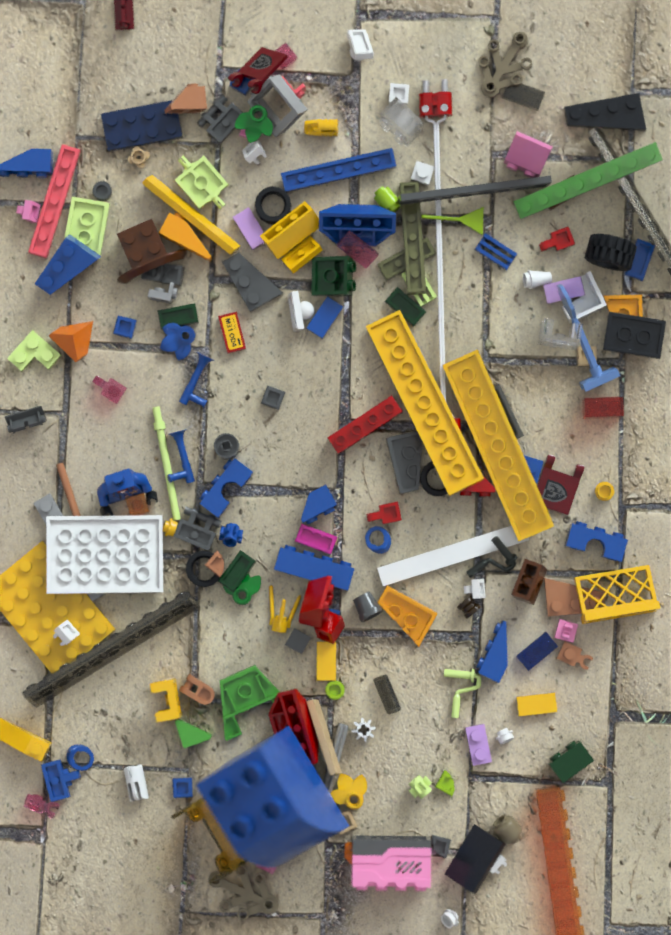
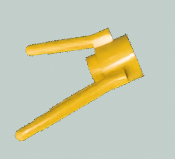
(279, 622)

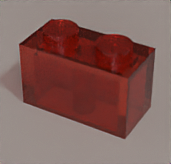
(603, 407)

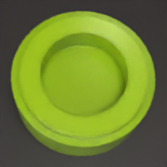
(334, 690)

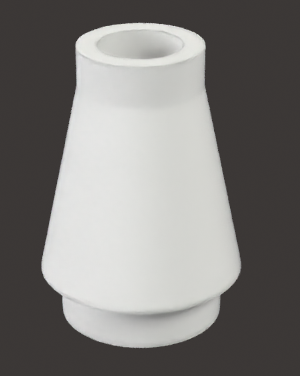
(534, 279)

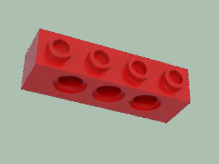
(365, 425)

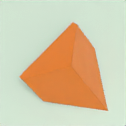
(73, 339)

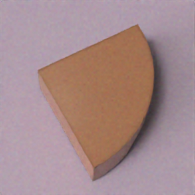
(216, 564)

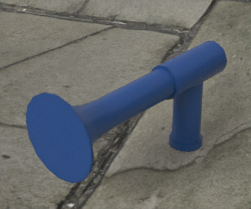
(187, 394)
(187, 470)

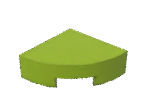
(446, 783)

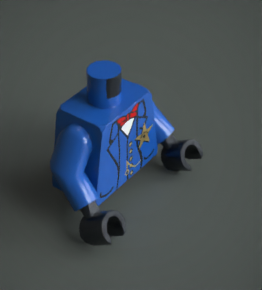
(122, 486)

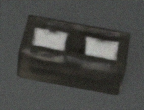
(387, 694)

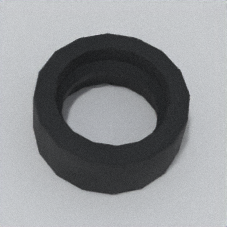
(269, 191)
(423, 479)
(190, 574)

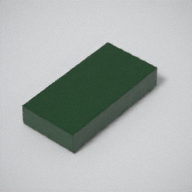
(410, 309)
(180, 315)
(237, 571)

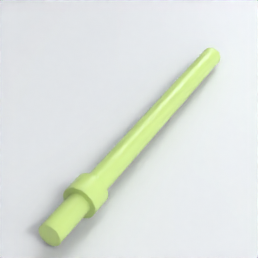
(159, 426)

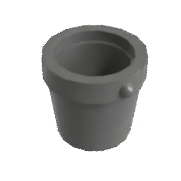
(367, 607)

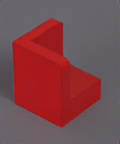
(331, 629)

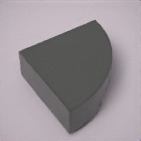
(441, 845)

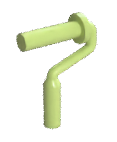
(464, 675)

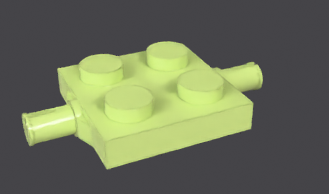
(201, 182)

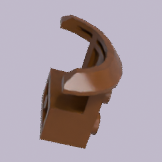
(145, 250)

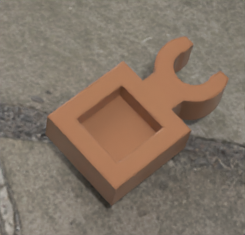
(571, 654)

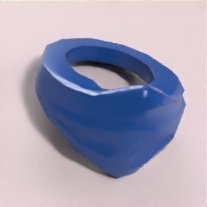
(382, 548)
(71, 752)

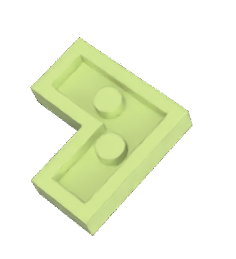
(34, 347)

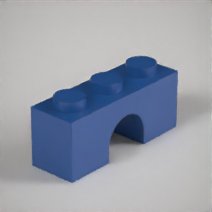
(234, 473)
(613, 545)

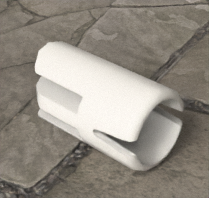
(136, 782)

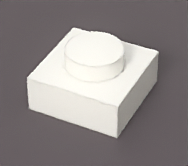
(400, 91)
(422, 173)

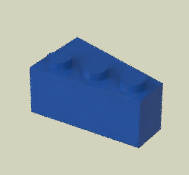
(66, 263)

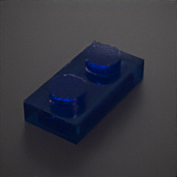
(537, 651)

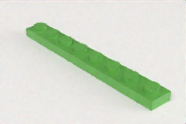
(588, 180)

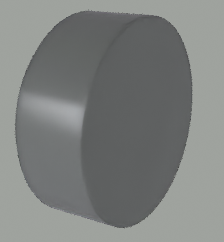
(102, 191)

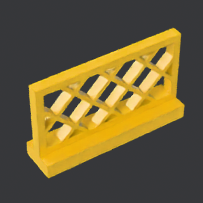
(624, 609)

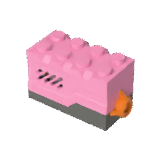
(390, 862)

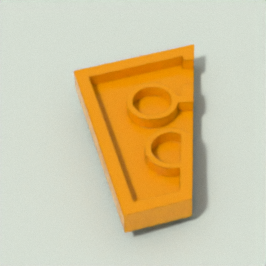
(409, 614)

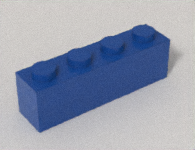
(312, 568)

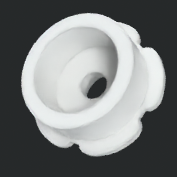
(505, 736)
(450, 918)

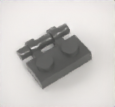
(225, 123)
(195, 534)

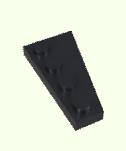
(616, 113)

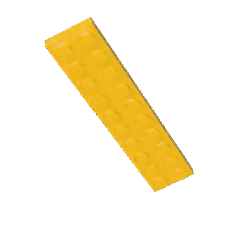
(424, 403)
(498, 445)

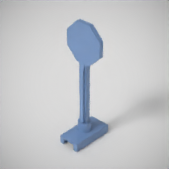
(598, 376)

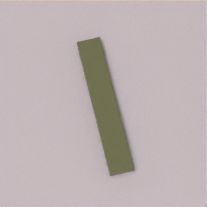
(413, 242)

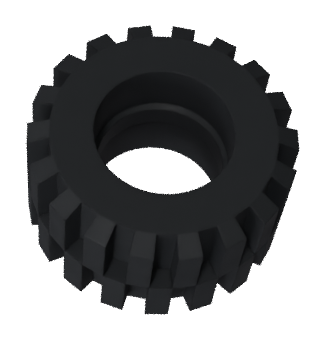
(610, 252)

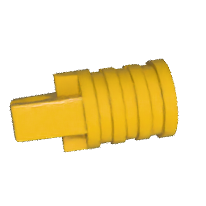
(321, 127)

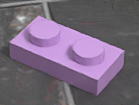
(478, 744)

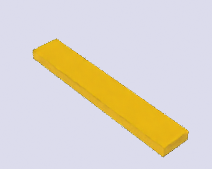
(191, 214)

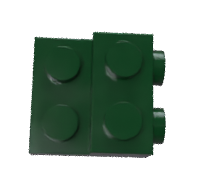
(333, 276)

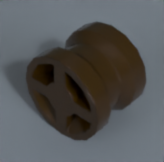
(468, 606)

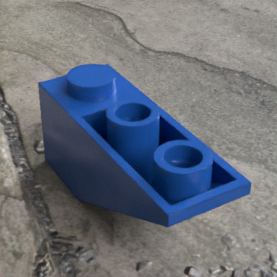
(32, 162)
(495, 660)

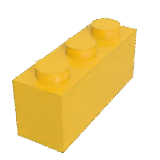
(291, 230)

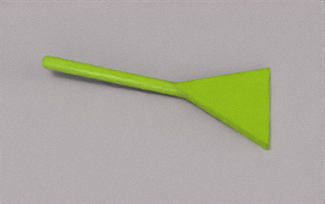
(473, 220)

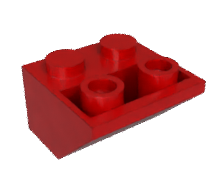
(316, 602)

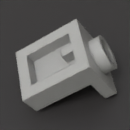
(160, 295)

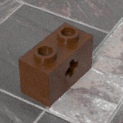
(529, 582)

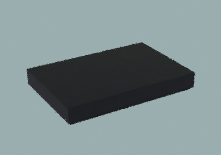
(634, 335)
(474, 859)

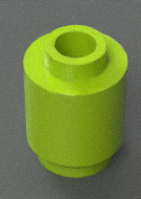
(387, 199)

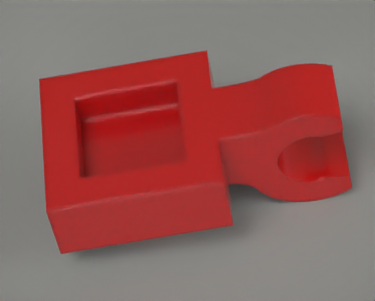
(559, 239)
(387, 513)

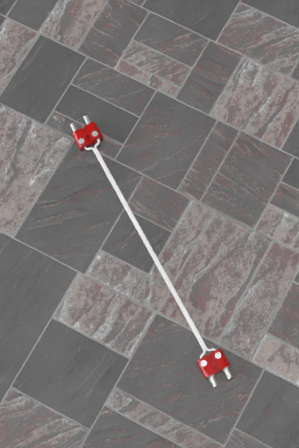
(432, 106)

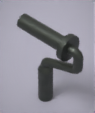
(510, 559)

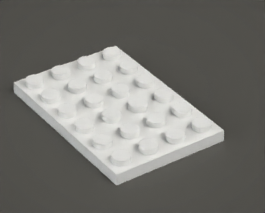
(104, 554)

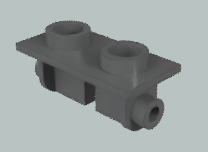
(29, 417)

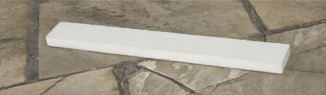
(446, 556)

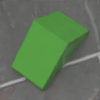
(190, 734)

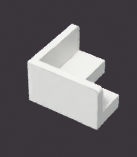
(590, 302)

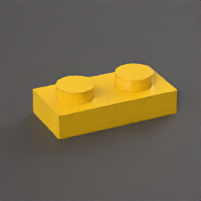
(301, 254)

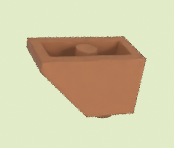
(189, 100)

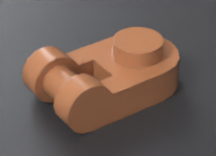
(204, 693)

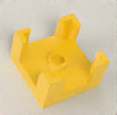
(171, 697)

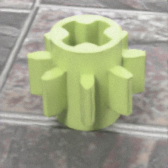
(420, 786)

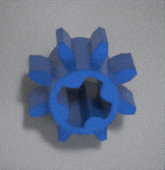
(231, 535)

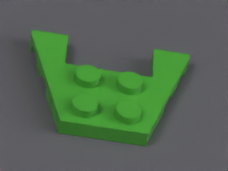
(243, 692)

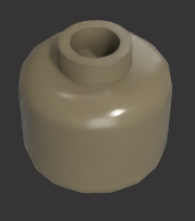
(507, 829)

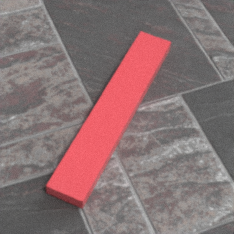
(54, 201)

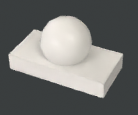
(359, 45)
(299, 311)

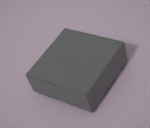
(273, 397)
(298, 641)

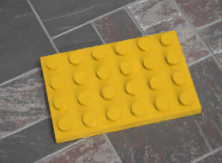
(38, 614)

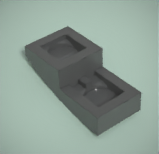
(165, 274)

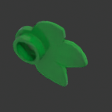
(254, 126)
(248, 586)

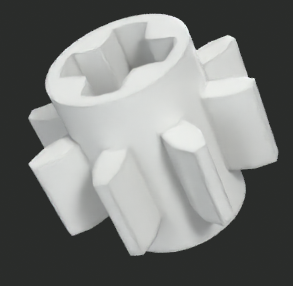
(368, 732)

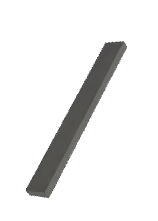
(474, 190)

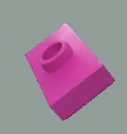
(316, 539)

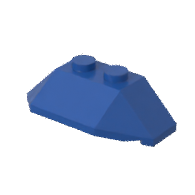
(368, 222)

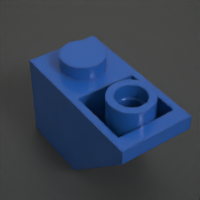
(318, 502)

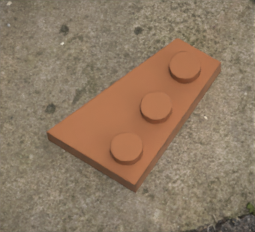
(563, 598)

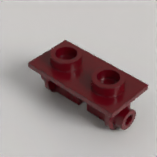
(124, 14)

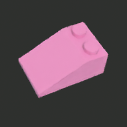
(527, 155)

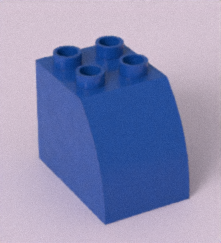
(272, 802)

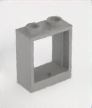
(289, 97)

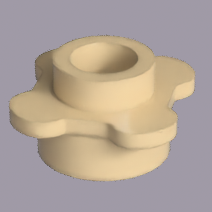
(138, 152)

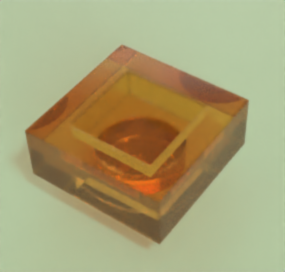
(137, 505)

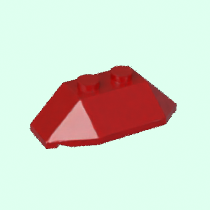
(292, 710)

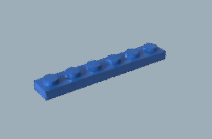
(338, 170)

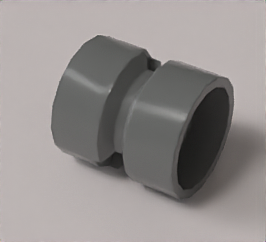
(226, 446)

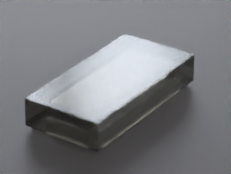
(524, 96)

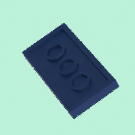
(140, 126)

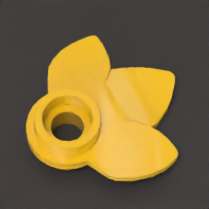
(347, 788)

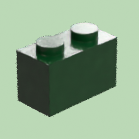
(570, 761)

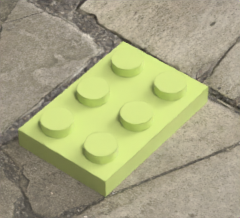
(88, 222)

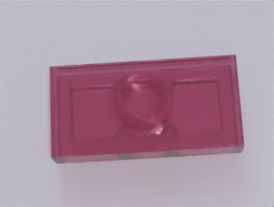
(357, 249)

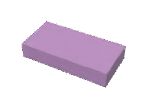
(249, 227)
(573, 287)

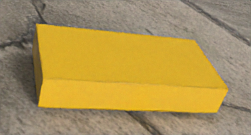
(326, 661)
(536, 704)

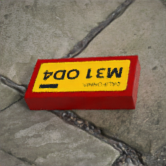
(232, 332)

